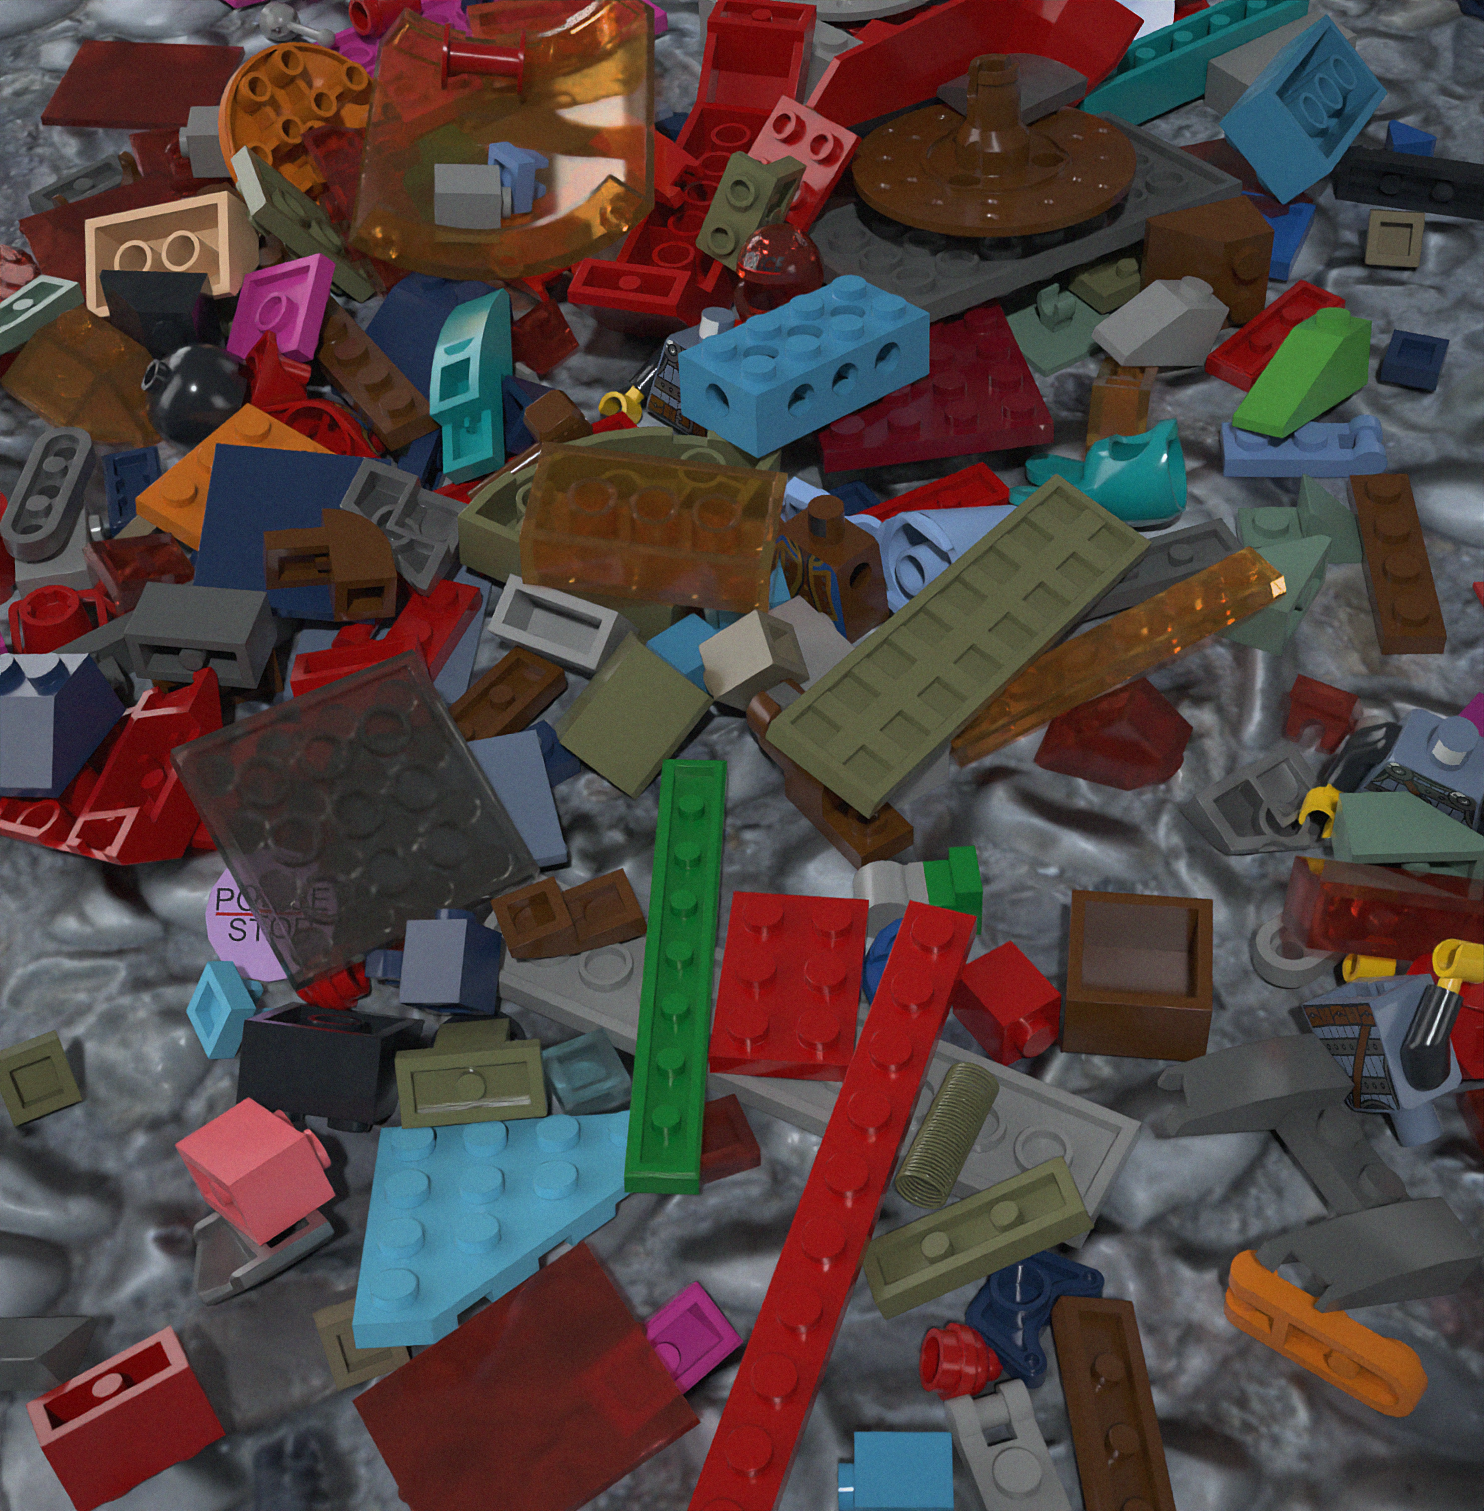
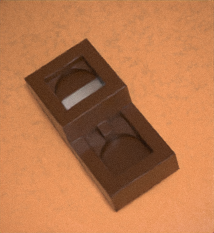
(554, 923)

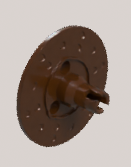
(990, 168)

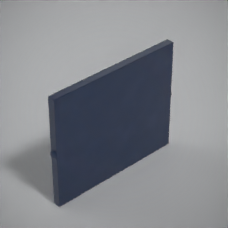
(262, 492)

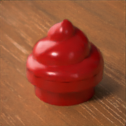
(338, 990)
(957, 1362)

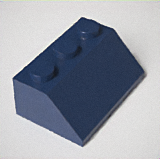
(51, 720)

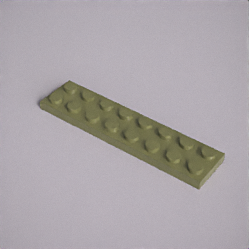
(957, 645)

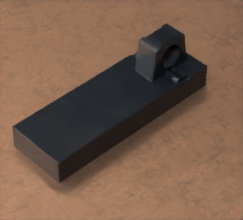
(1412, 182)

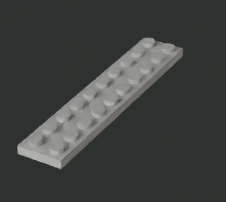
(1023, 1128)

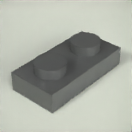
(86, 182)

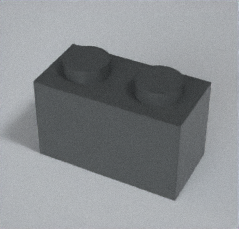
(197, 627)

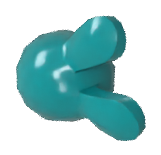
(1130, 476)

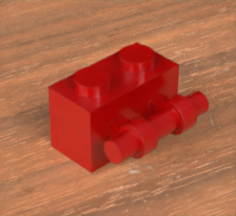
(124, 1420)

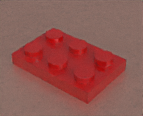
(790, 986)

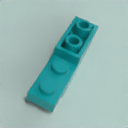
(467, 385)

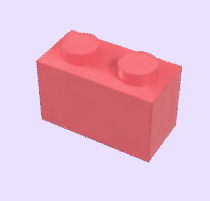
(257, 1169)

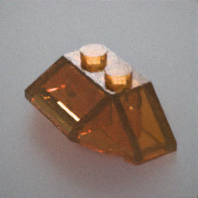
(85, 378)

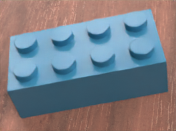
(1303, 110)

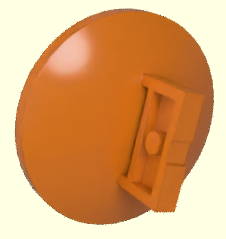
(287, 94)

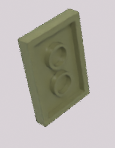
(295, 219)

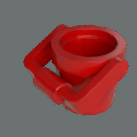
(53, 618)

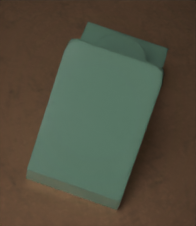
(1314, 515)

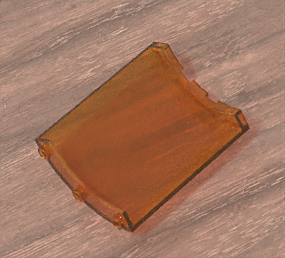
(580, 107)

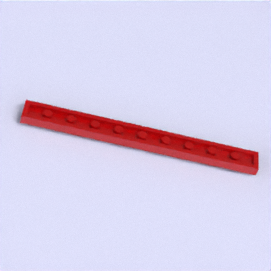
(836, 1217)

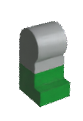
(940, 883)

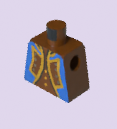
(835, 567)

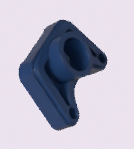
(1017, 1307)

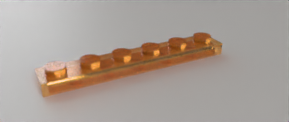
(1122, 649)

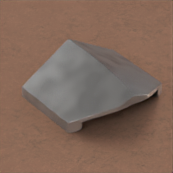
(233, 1262)

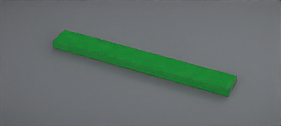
(677, 982)

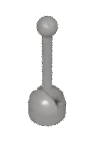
(285, 18)

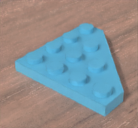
(473, 1211)

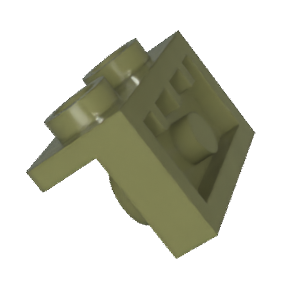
(745, 201)

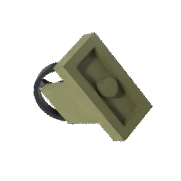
(472, 1074)

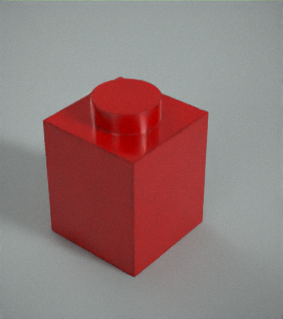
(1008, 1005)

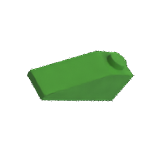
(1309, 373)

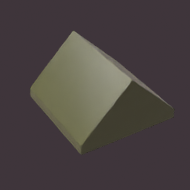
(632, 715)

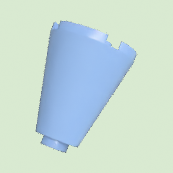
(926, 542)

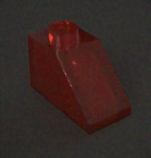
(125, 565)
(1118, 738)

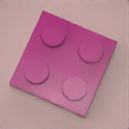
(285, 301)

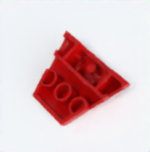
(126, 796)

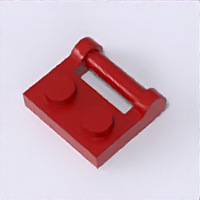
(436, 619)

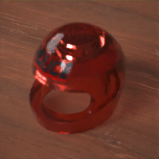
(776, 259)

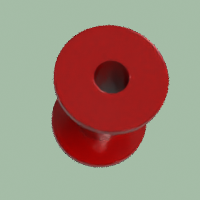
(482, 59)

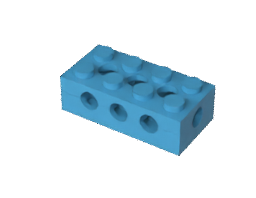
(804, 364)

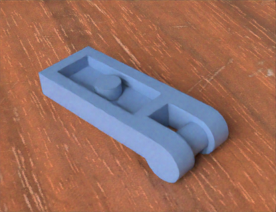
(1312, 449)

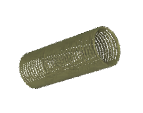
(957, 1117)

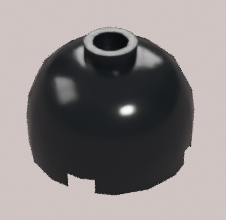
(193, 392)

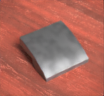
(1043, 81)

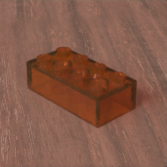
(653, 528)

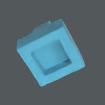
(221, 1006)

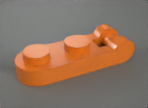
(1329, 1344)

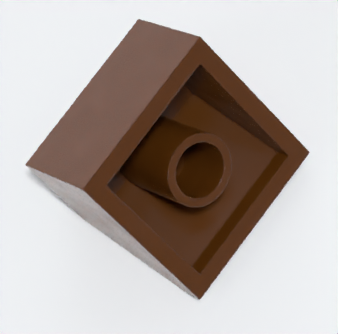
(1218, 243)

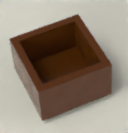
(1139, 975)

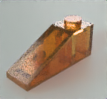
(1121, 401)

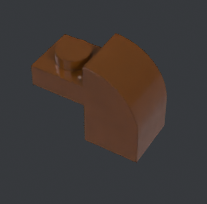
(345, 555)

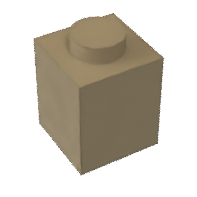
(751, 658)

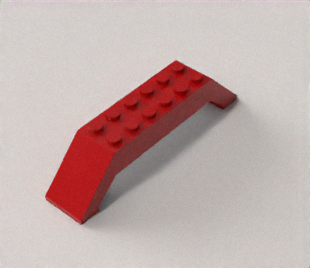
(660, 275)

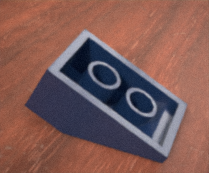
(412, 321)

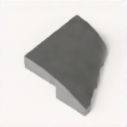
(415, 521)
(1260, 807)

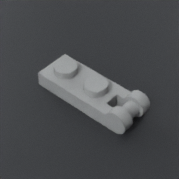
(1012, 1473)

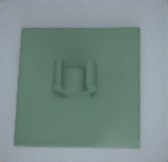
(1054, 328)

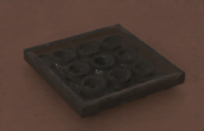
(352, 816)

